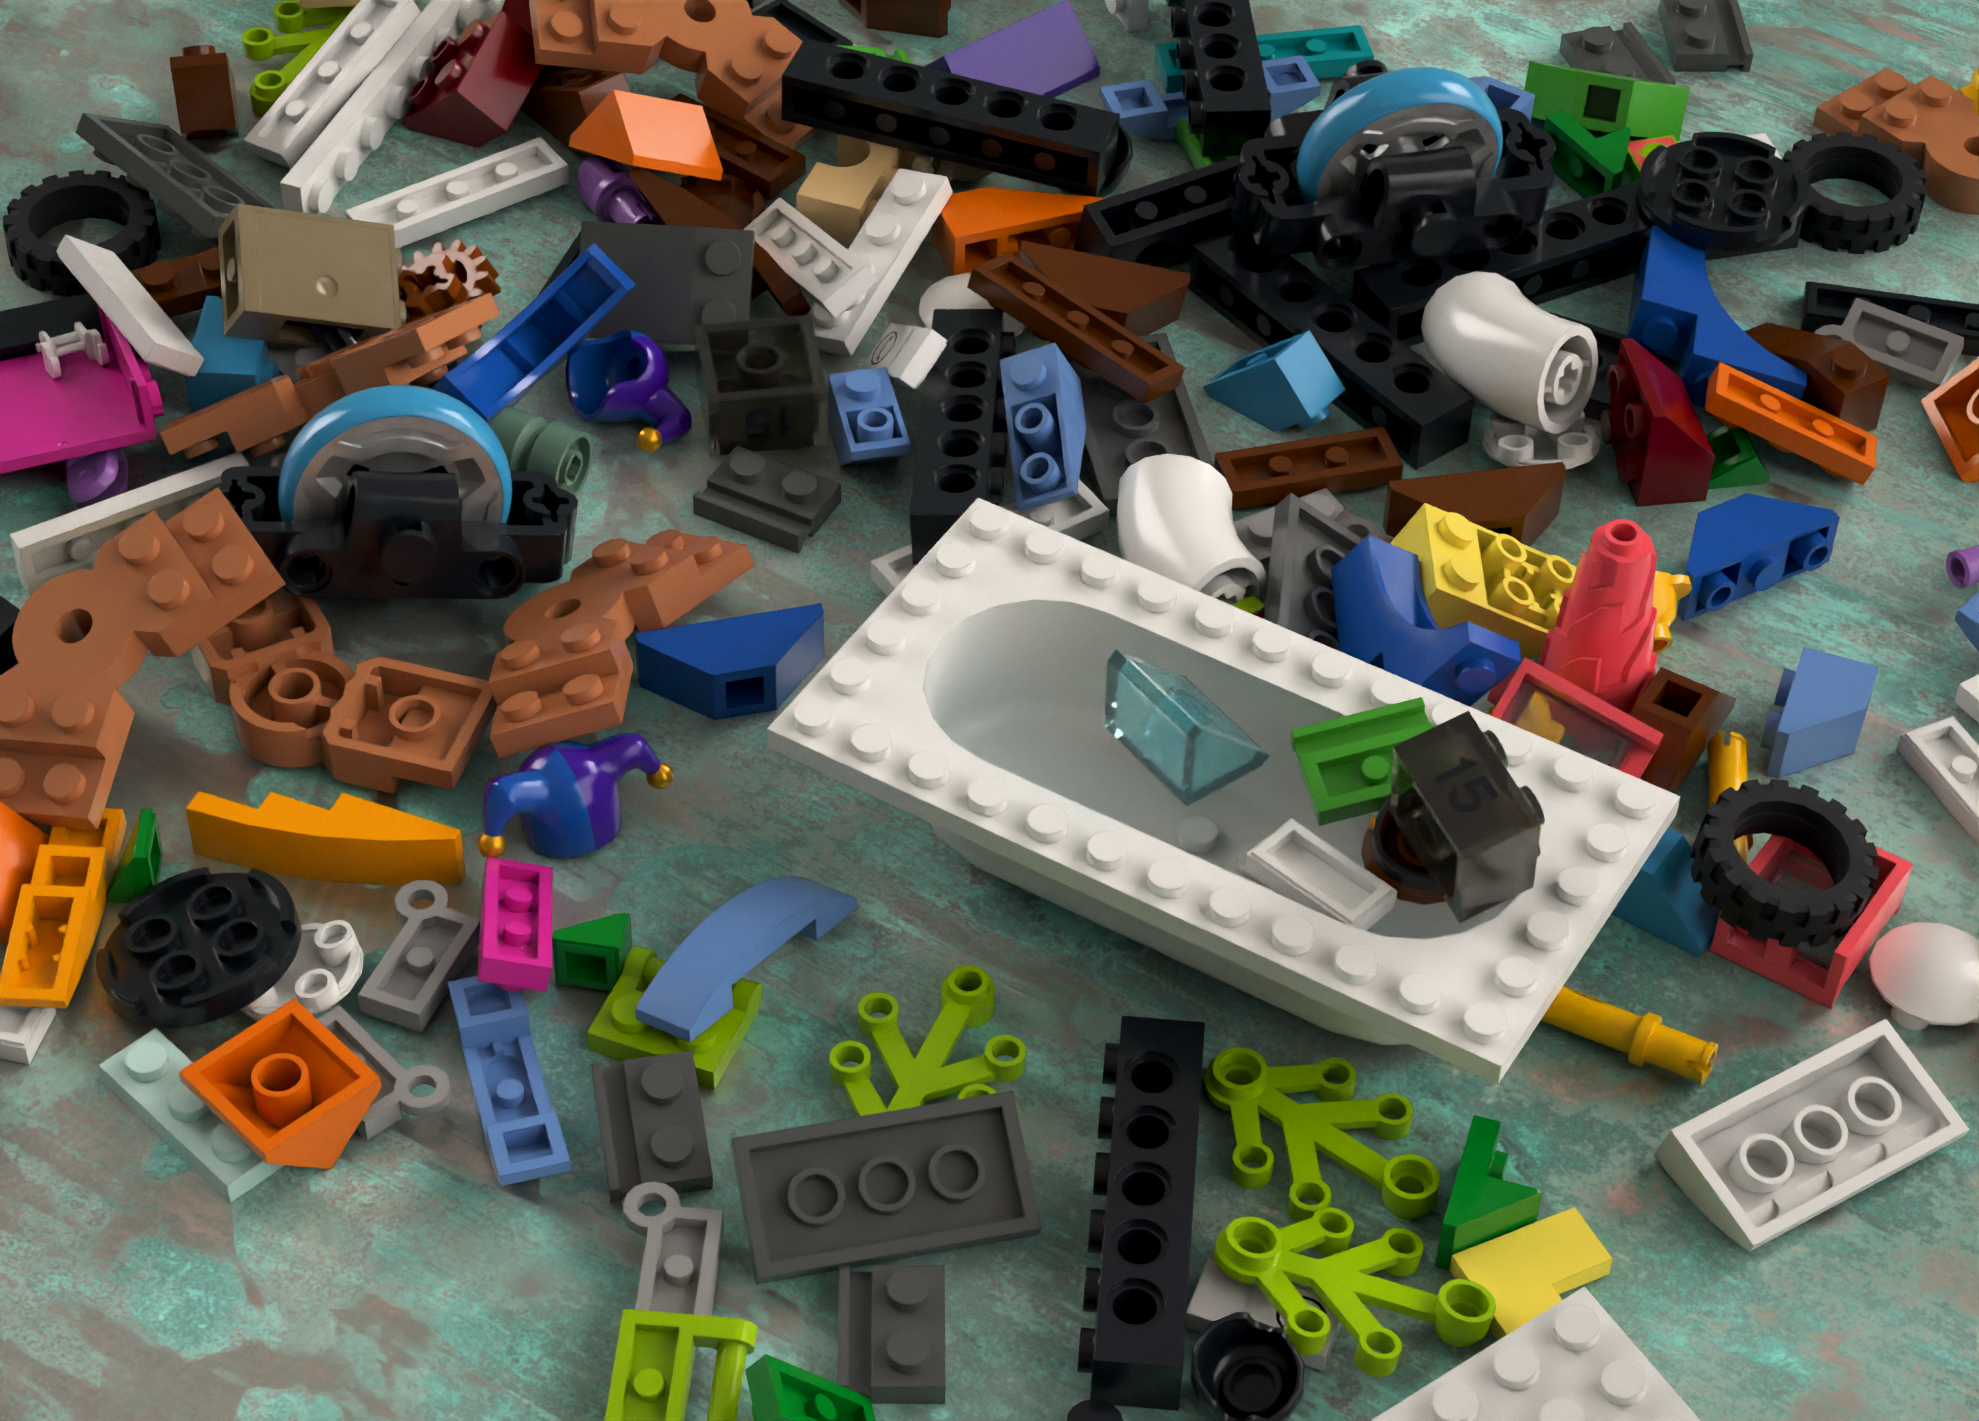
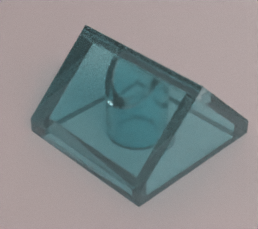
(1175, 729)

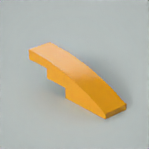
(344, 844)
(60, 914)

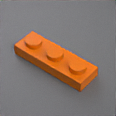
(1790, 424)

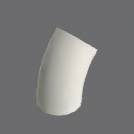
(1510, 351)
(1181, 526)

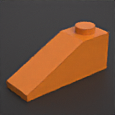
(995, 221)

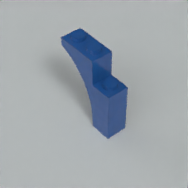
(1683, 320)
(538, 336)
(1390, 626)

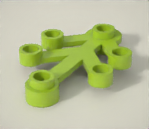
(261, 45)
(965, 1003)
(1316, 1127)
(1266, 1256)

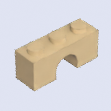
(845, 194)

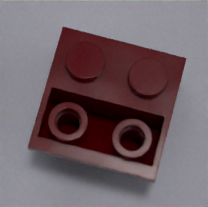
(475, 83)
(1654, 431)

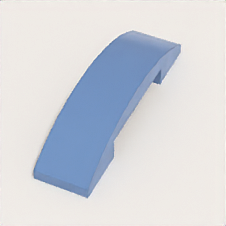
(1155, 115)
(698, 977)
(507, 1082)

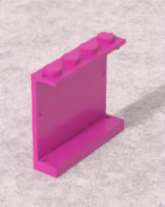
(82, 410)

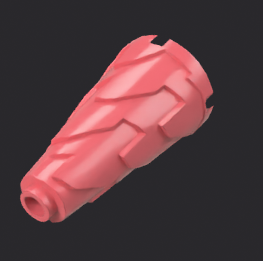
(1608, 618)

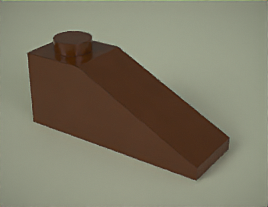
(566, 97)
(1838, 372)

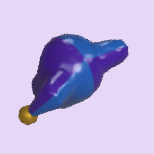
(626, 381)
(568, 795)

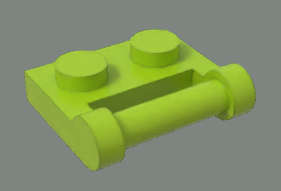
(623, 1037)
(658, 1360)

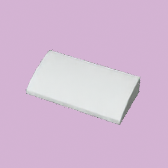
(1810, 1137)

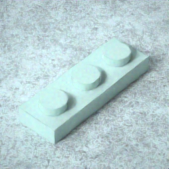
(150, 1085)

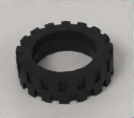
(1863, 161)
(75, 199)
(1762, 905)

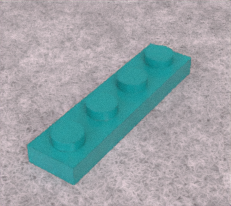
(1326, 51)

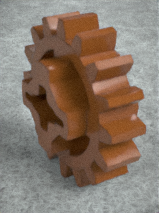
(445, 279)

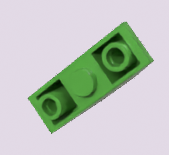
(1607, 100)

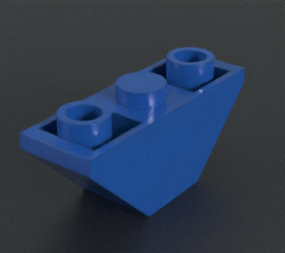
(1751, 547)
(732, 662)

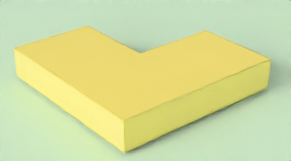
(1533, 1267)

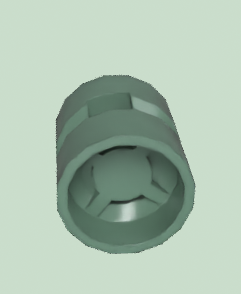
(545, 448)

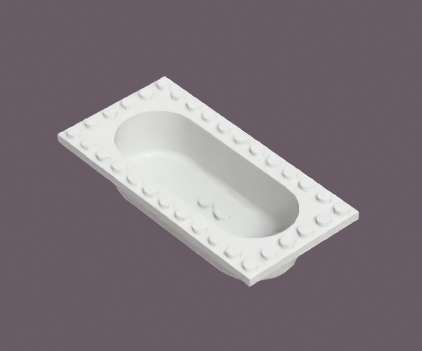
(986, 718)

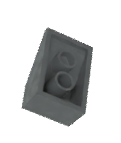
(680, 277)

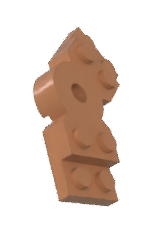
(732, 51)
(1924, 121)
(266, 411)
(89, 634)
(568, 647)
(310, 708)

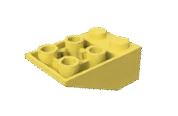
(1486, 577)

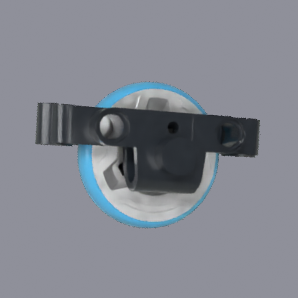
(1394, 172)
(403, 502)

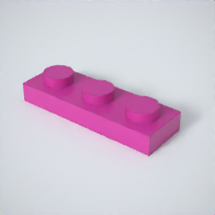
(515, 925)

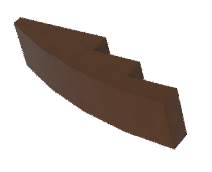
(681, 208)

